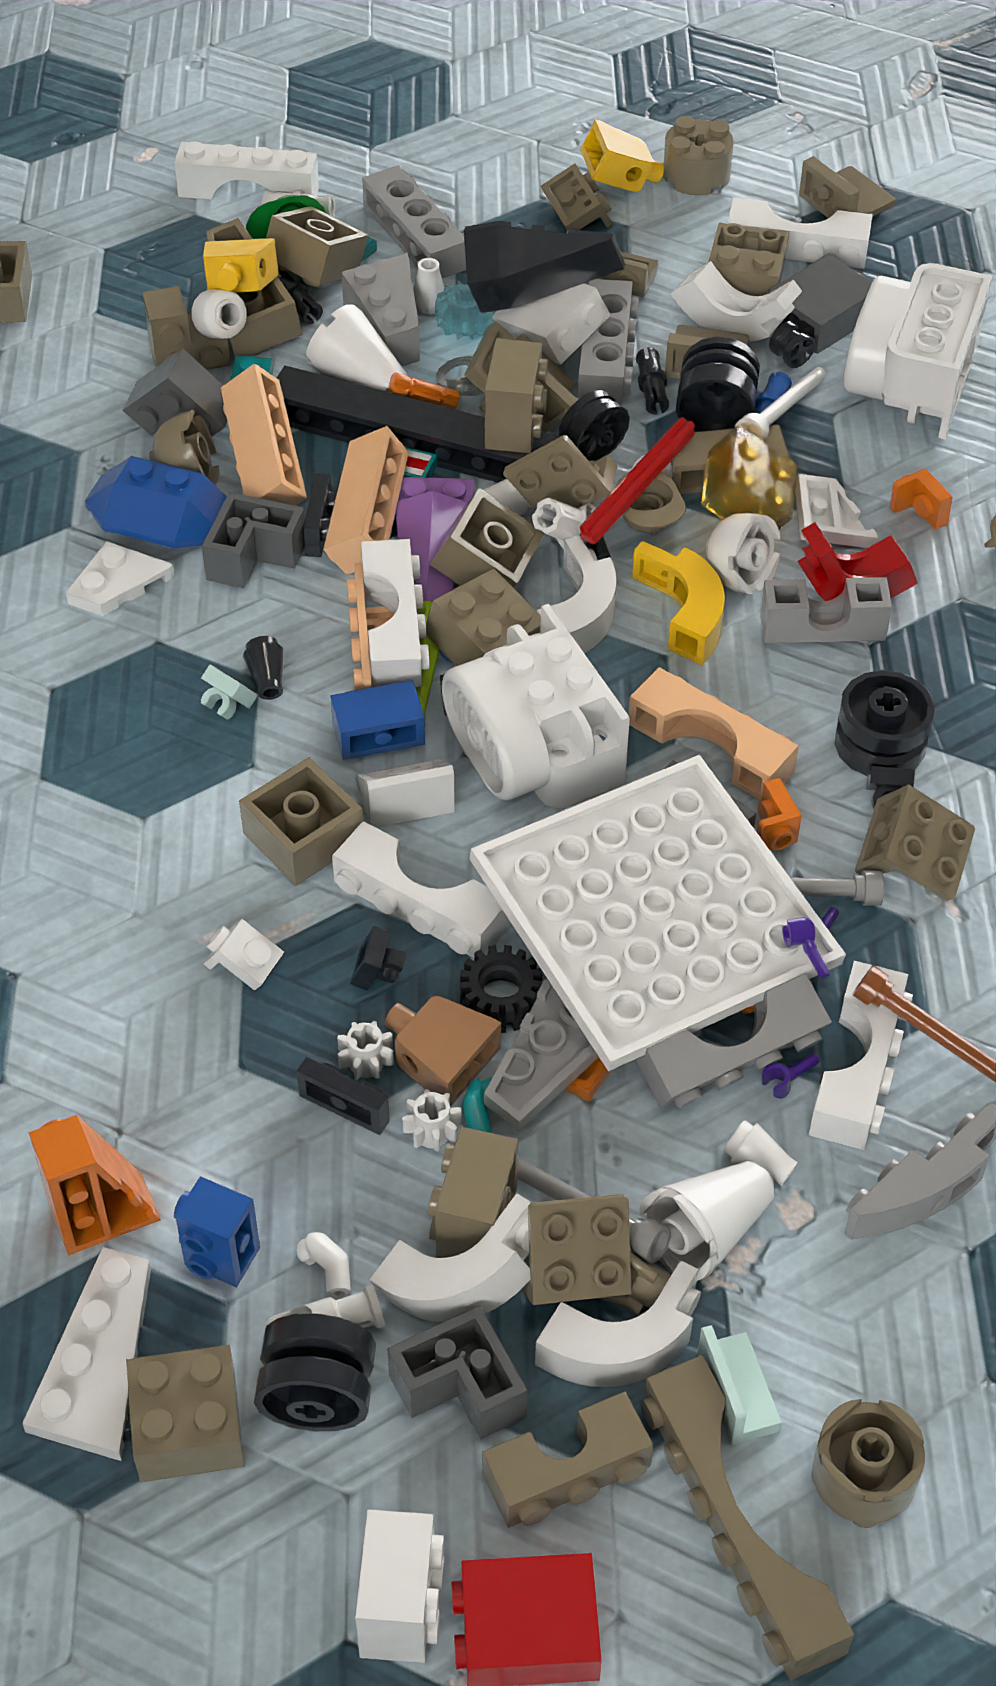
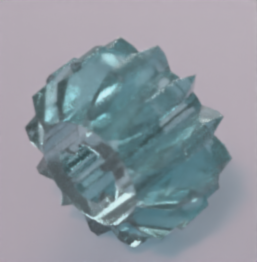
(459, 313)

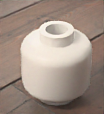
(219, 313)

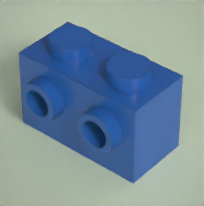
(376, 717)
(217, 1231)

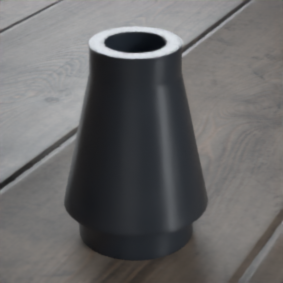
(265, 665)

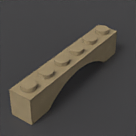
(796, 1611)

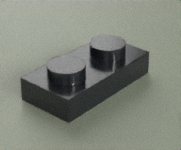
(318, 513)
(342, 1095)

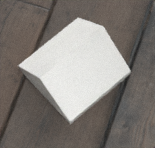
(407, 792)

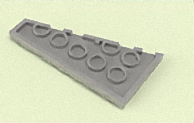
(541, 1061)

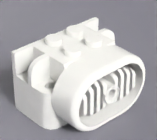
(918, 340)
(536, 717)

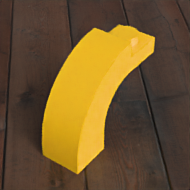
(696, 587)

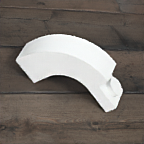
(719, 306)
(592, 608)
(453, 1285)
(624, 1351)

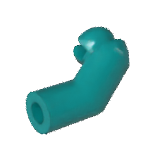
(474, 1108)

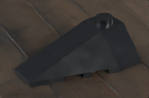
(523, 265)

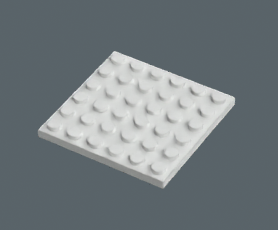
(652, 909)

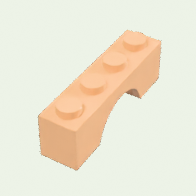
(672, 708)

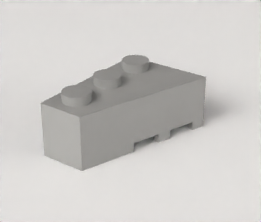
(388, 301)

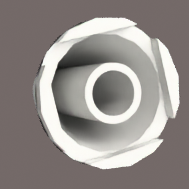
(353, 351)
(709, 1213)

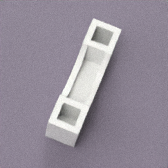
(206, 167)
(842, 235)
(389, 580)
(461, 916)
(848, 1096)

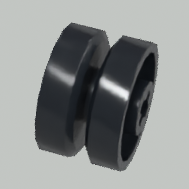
(884, 721)
(315, 1372)

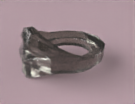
(462, 385)

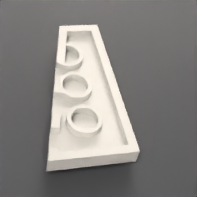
(86, 1383)

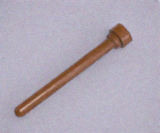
(877, 990)

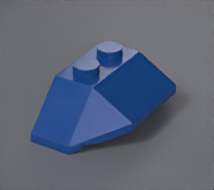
(155, 503)

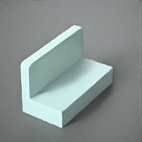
(748, 1404)

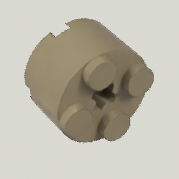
(698, 155)
(868, 1461)

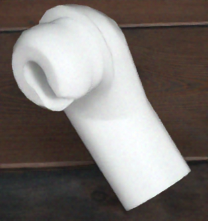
(321, 1249)

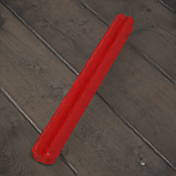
(636, 481)

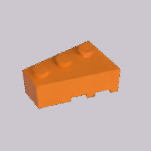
(89, 1185)

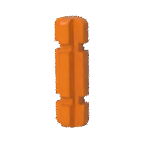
(423, 391)

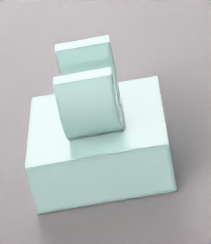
(226, 689)

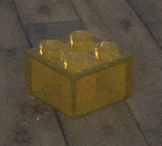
(749, 478)

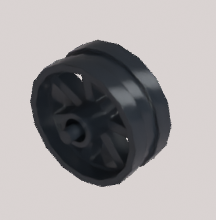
(595, 424)

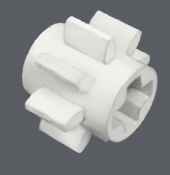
(365, 1050)
(431, 1120)

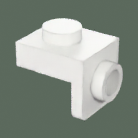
(243, 953)

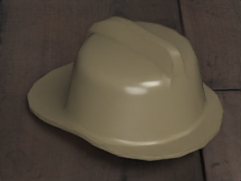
(656, 506)

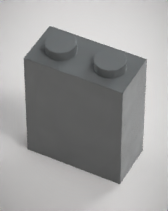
(828, 300)

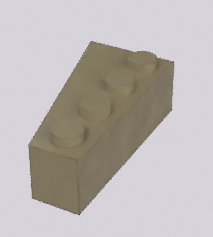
(270, 311)

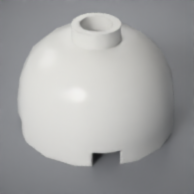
(744, 551)

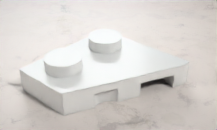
(825, 503)
(115, 577)

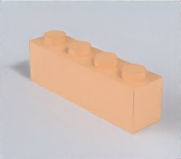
(262, 437)
(366, 496)

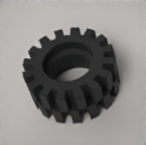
(498, 967)

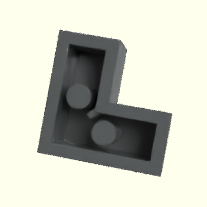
(175, 388)
(250, 532)
(463, 1362)

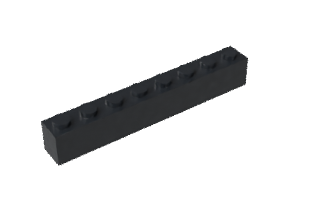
(353, 410)

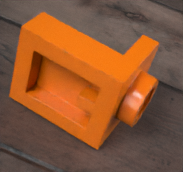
(925, 495)
(778, 816)

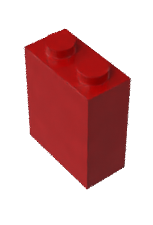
(527, 1620)

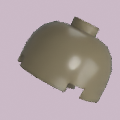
(185, 444)

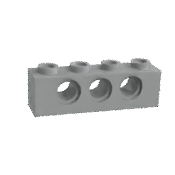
(413, 220)
(607, 348)

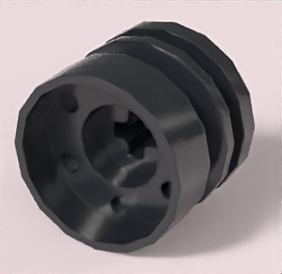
(717, 384)

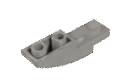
(924, 1186)

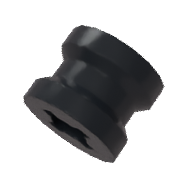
(792, 344)

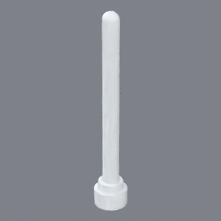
(759, 423)

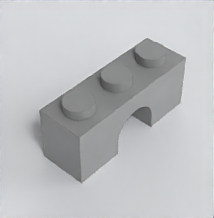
(855, 615)

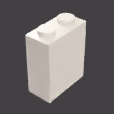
(557, 320)

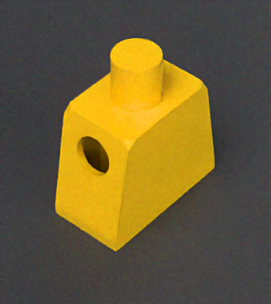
(619, 158)
(235, 264)

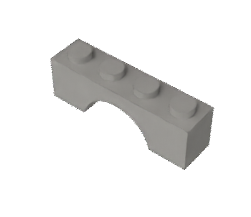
(686, 1065)

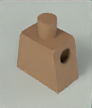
(443, 1044)

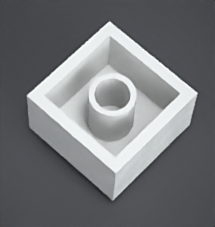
(399, 1586)

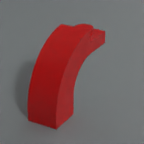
(829, 570)

